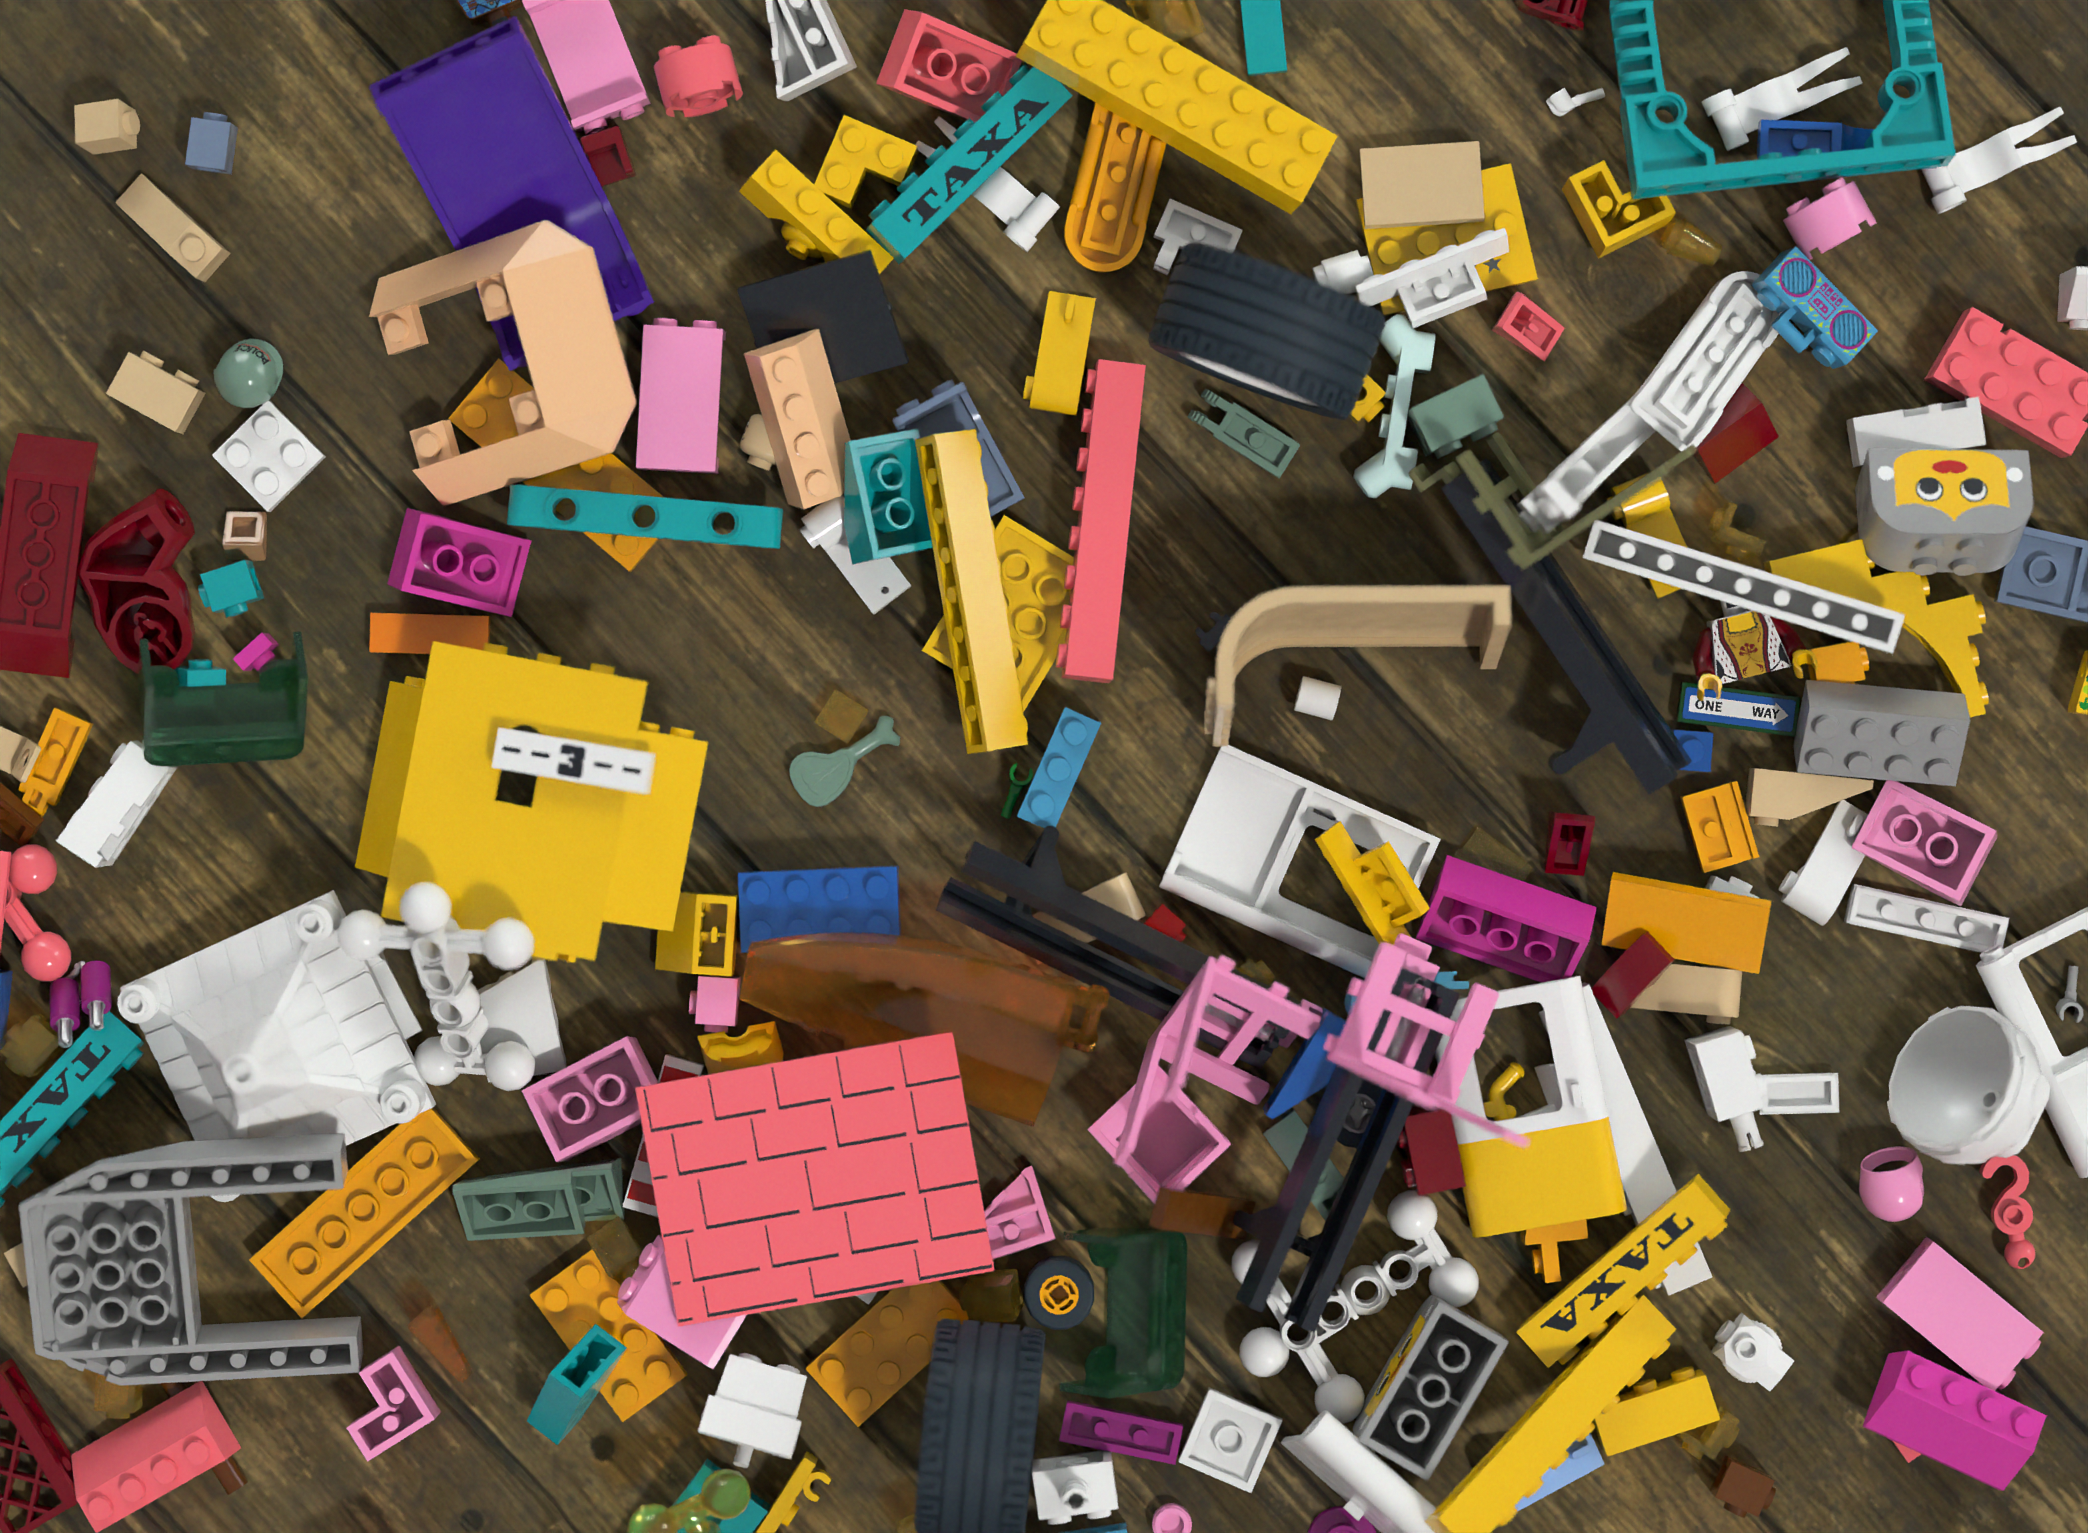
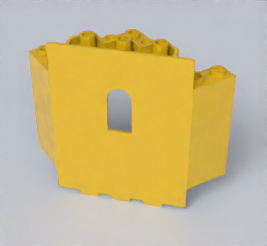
(555, 866)

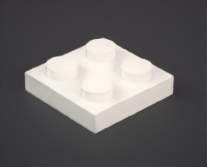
(268, 456)
(1230, 1440)

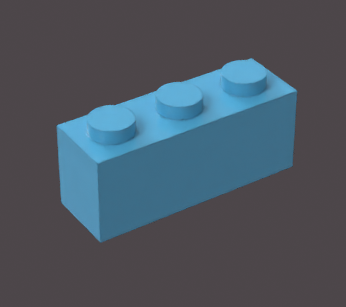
(1059, 769)

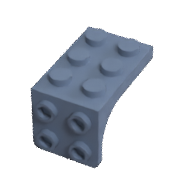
(952, 412)
(2047, 575)

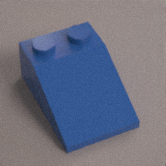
(1308, 1069)

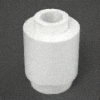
(1343, 271)

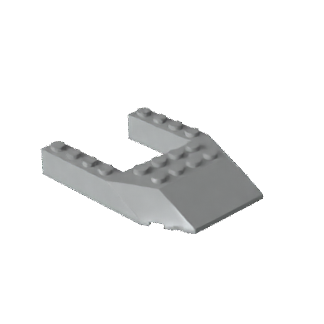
(119, 1271)

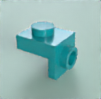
(201, 673)

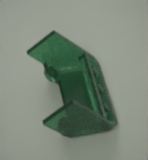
(226, 720)
(1143, 1311)

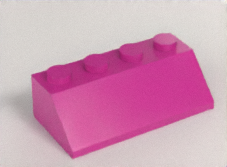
(1529, 926)
(1953, 1419)

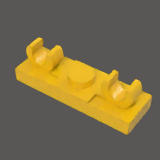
(784, 1508)

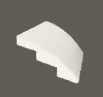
(523, 1011)

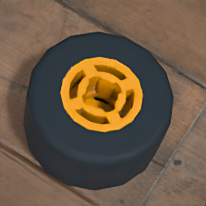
(1064, 1280)

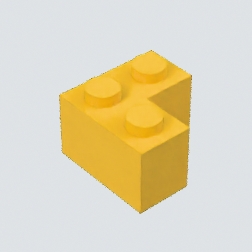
(860, 151)
(1607, 215)

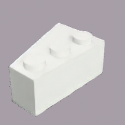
(805, 46)
(1930, 427)
(115, 806)

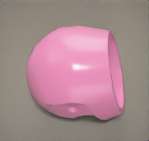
(1893, 1193)

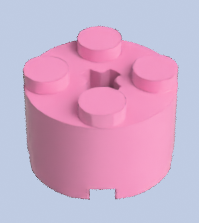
(1829, 218)

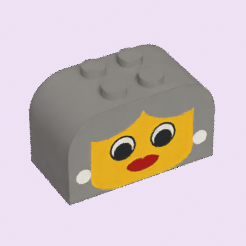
(1943, 508)
(1428, 1386)

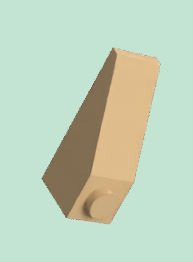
(172, 228)
(1788, 795)

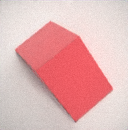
(1528, 326)

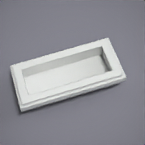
(1801, 1093)

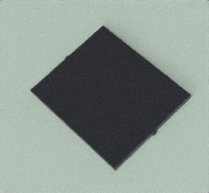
(840, 300)

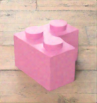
(401, 1407)

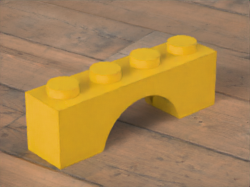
(788, 195)

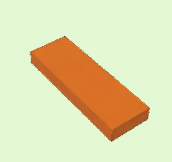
(417, 631)

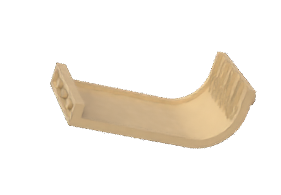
(1355, 619)

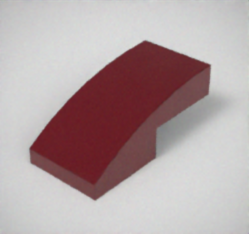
(1632, 974)

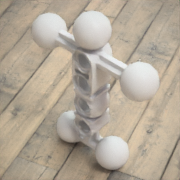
(442, 965)
(1453, 1280)

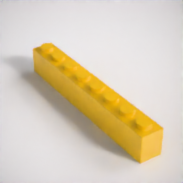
(971, 591)
(1554, 1422)

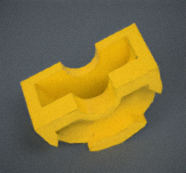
(754, 1048)

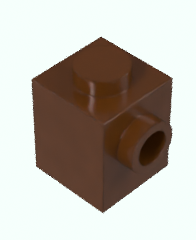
(1743, 1488)

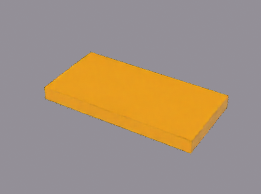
(1688, 921)

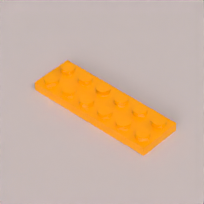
(489, 419)
(376, 1203)

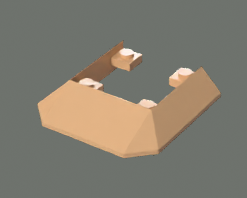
(567, 340)

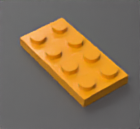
(587, 1297)
(884, 1348)

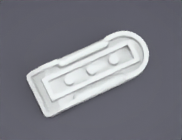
(1706, 362)

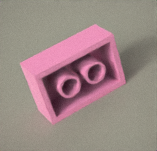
(591, 1099)

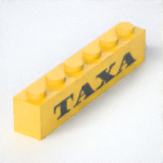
(1623, 1271)

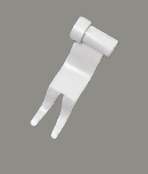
(1773, 99)
(1990, 161)
(1007, 199)

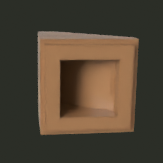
(245, 536)

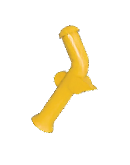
(1496, 1105)

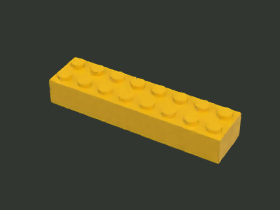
(1179, 98)

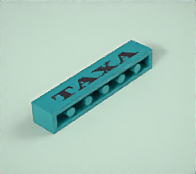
(967, 163)
(61, 1097)

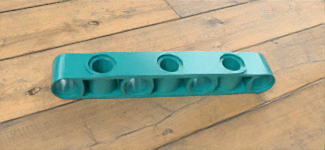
(616, 516)

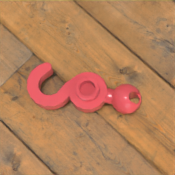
(2010, 1212)

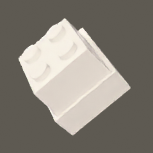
(755, 1408)

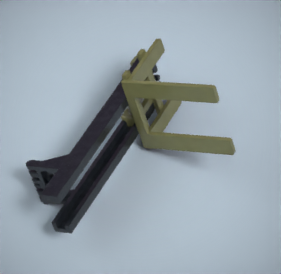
(1524, 560)

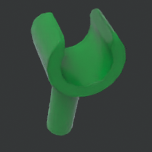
(1014, 791)

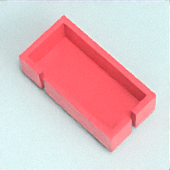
(2014, 382)

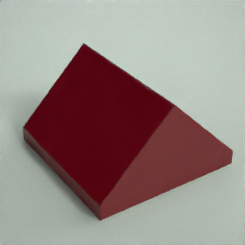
(1736, 435)

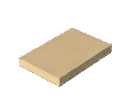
(1422, 185)

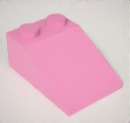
(1925, 841)

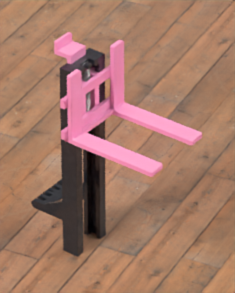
(1217, 1007)
(1412, 1012)

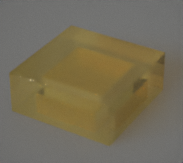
(841, 716)

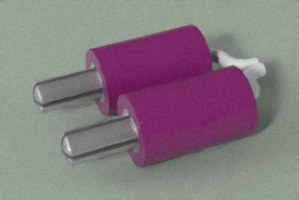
(66, 999)

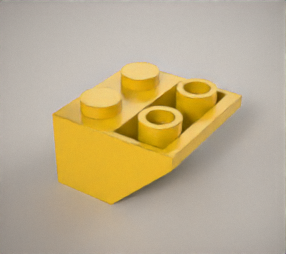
(701, 935)

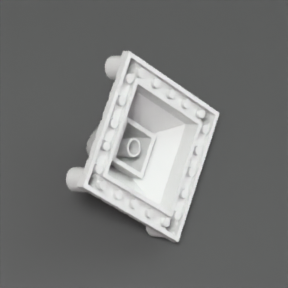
(278, 1034)

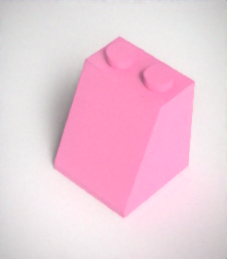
(650, 1302)

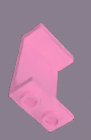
(589, 61)
(679, 397)
(1961, 1315)

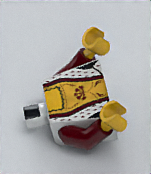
(1745, 646)

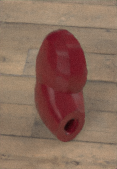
(134, 581)

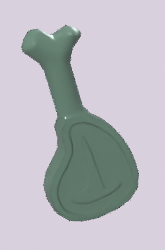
(824, 776)

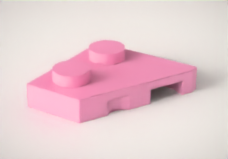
(1018, 1217)

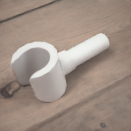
(1562, 103)

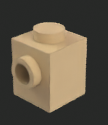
(106, 126)

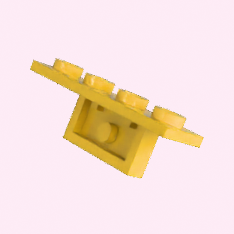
(1374, 883)

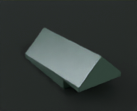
(540, 1200)

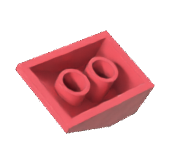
(946, 66)

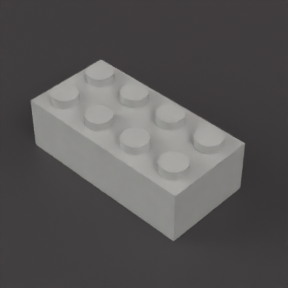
(1881, 733)

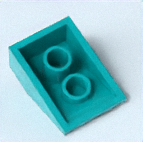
(884, 498)

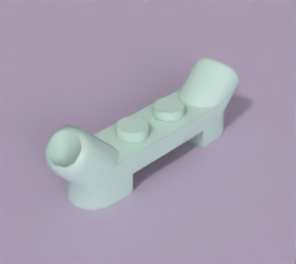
(1412, 353)

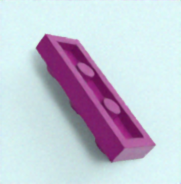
(1121, 1432)

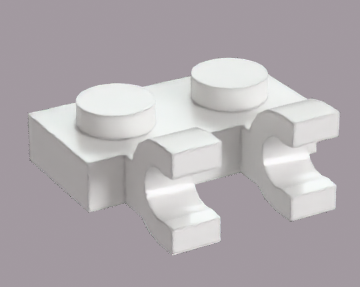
(1185, 225)

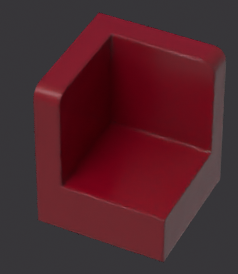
(609, 155)

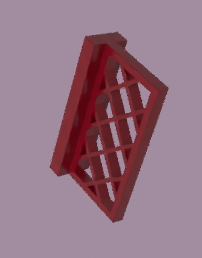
(41, 1442)

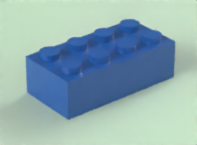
(818, 902)

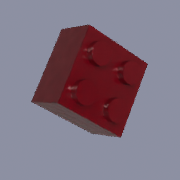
(1431, 1151)

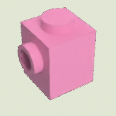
(716, 1002)

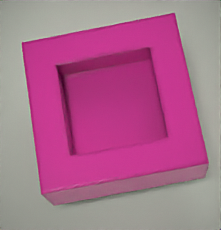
(257, 653)

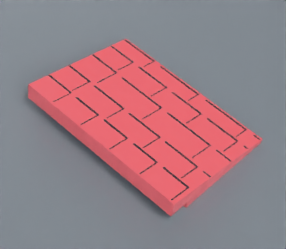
(815, 1179)

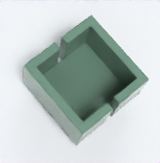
(1455, 415)

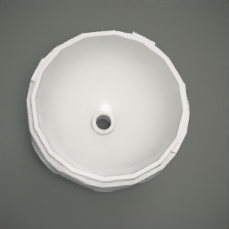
(1967, 1087)

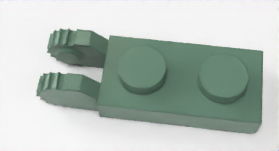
(1248, 435)

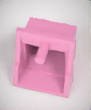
(1172, 1142)

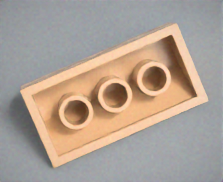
(801, 417)

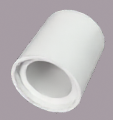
(1317, 698)

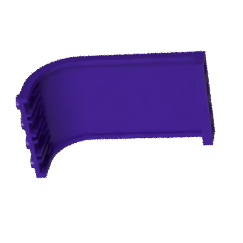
(504, 157)

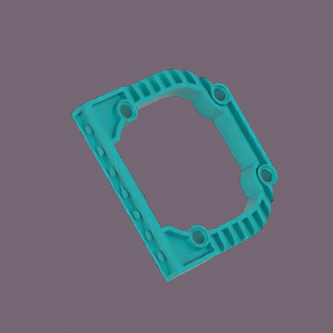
(1673, 161)

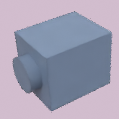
(211, 144)

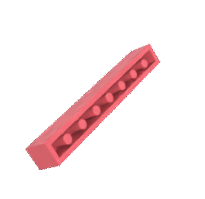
(1102, 521)

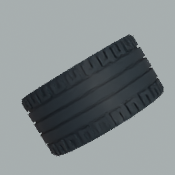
(1267, 330)
(979, 1428)

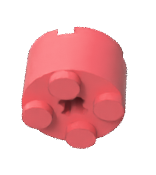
(697, 77)

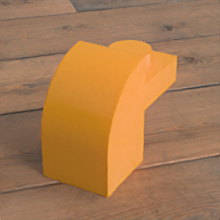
(1545, 1258)

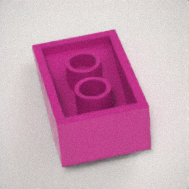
(458, 562)

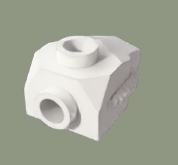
(1751, 1352)

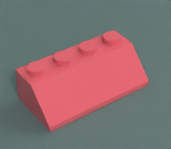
(151, 1456)

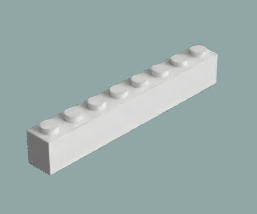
(1744, 586)
(1639, 1159)

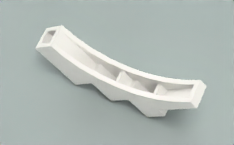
(1584, 470)

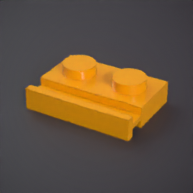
(1719, 826)

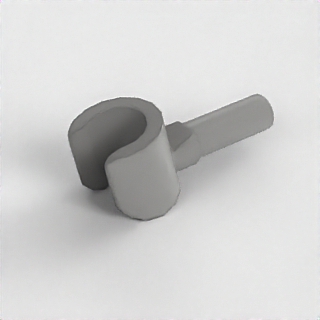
(2070, 996)

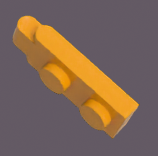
(59, 752)

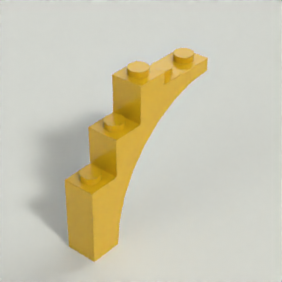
(1938, 626)

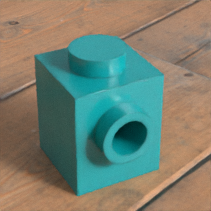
(230, 588)

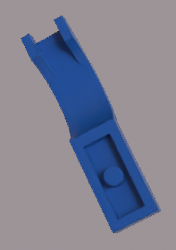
(1796, 136)

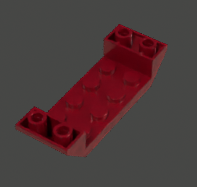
(42, 551)

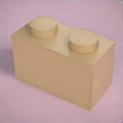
(156, 392)

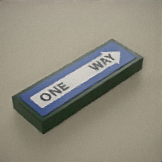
(1739, 710)

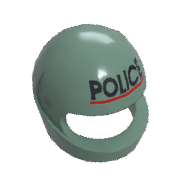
(249, 373)

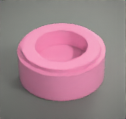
(1171, 1519)

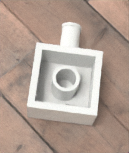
(1728, 1081)
(1075, 1486)

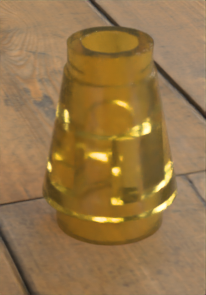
(1689, 242)

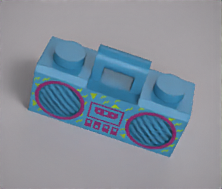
(1816, 306)

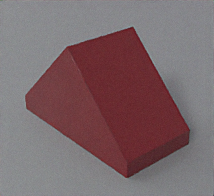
(1568, 843)

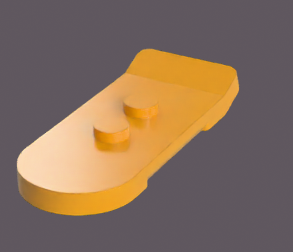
(1112, 192)

